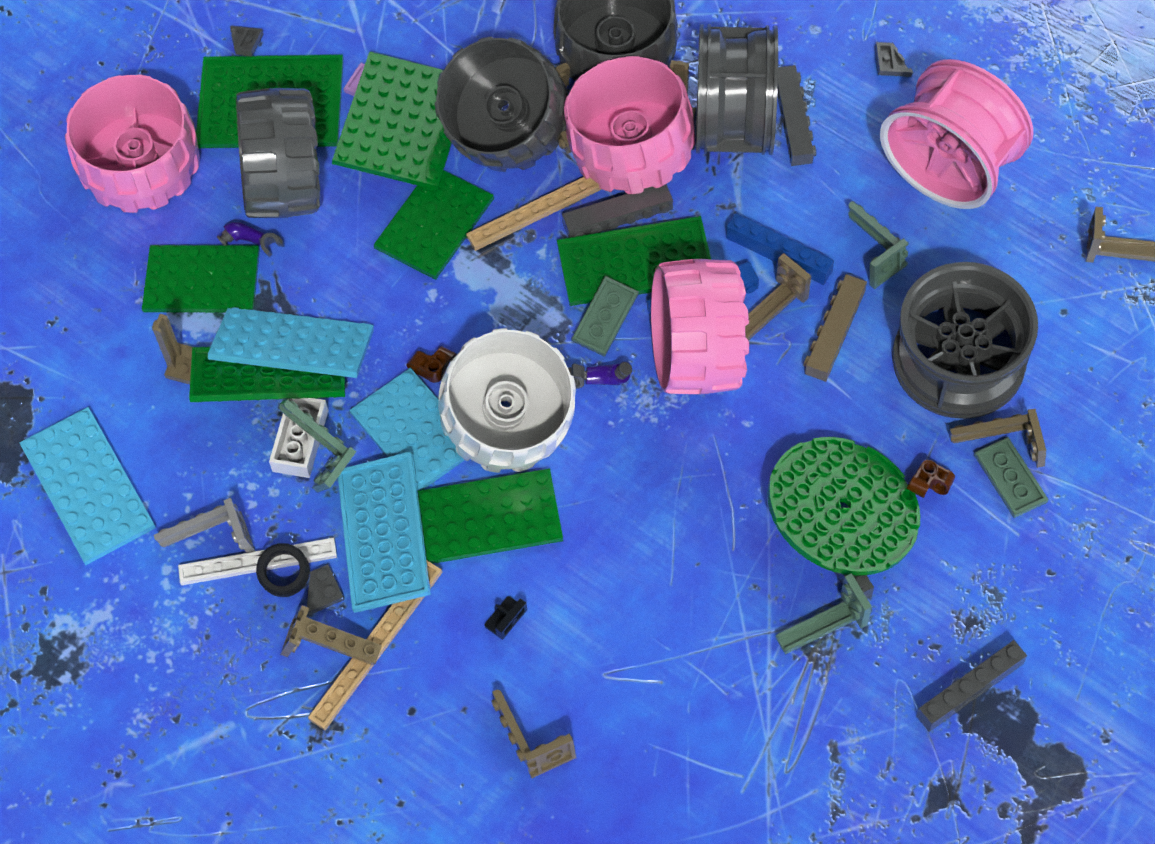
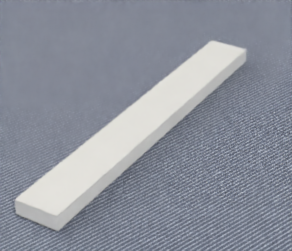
(246, 562)

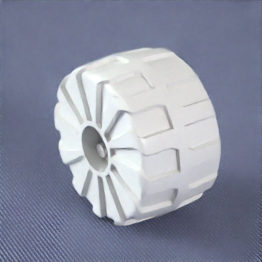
(511, 369)

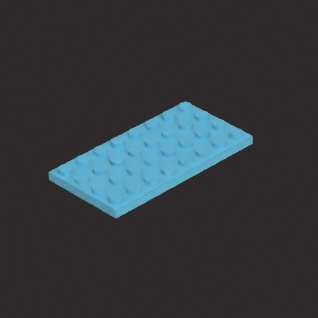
(291, 342)
(87, 486)
(383, 532)

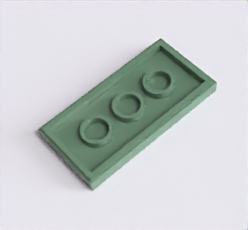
(605, 316)
(1011, 477)

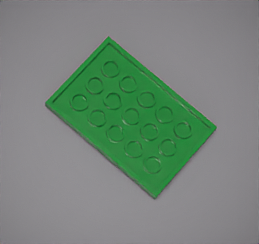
(434, 224)
(200, 278)

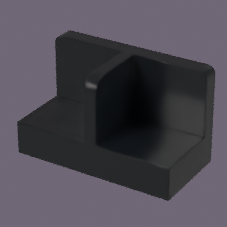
(506, 616)

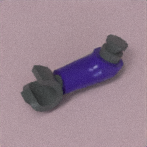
(240, 231)
(601, 375)

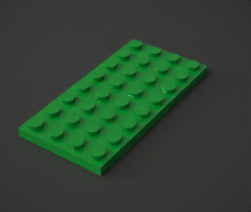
(627, 255)
(236, 382)
(489, 516)

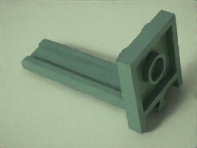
(893, 258)
(343, 455)
(853, 608)

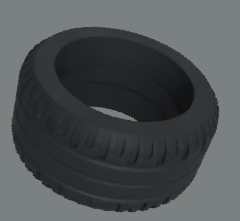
(272, 552)

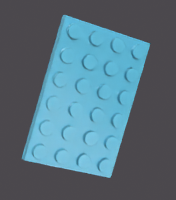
(407, 419)

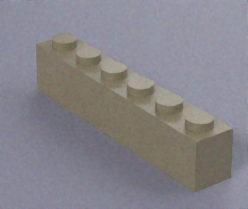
(835, 327)

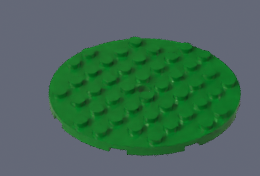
(807, 509)

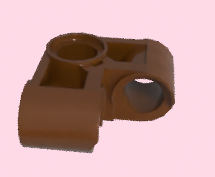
(424, 364)
(931, 476)

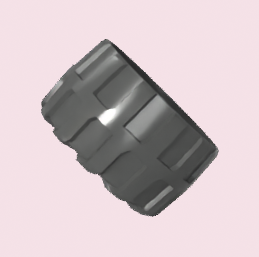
(612, 29)
(486, 79)
(278, 152)

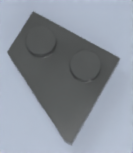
(245, 39)
(890, 61)
(322, 590)

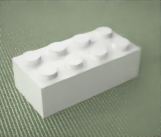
(293, 447)

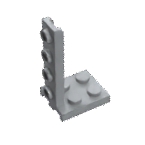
(205, 521)

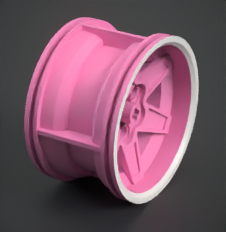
(957, 133)

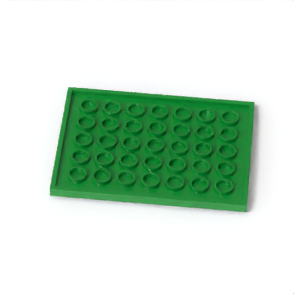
(229, 75)
(395, 123)

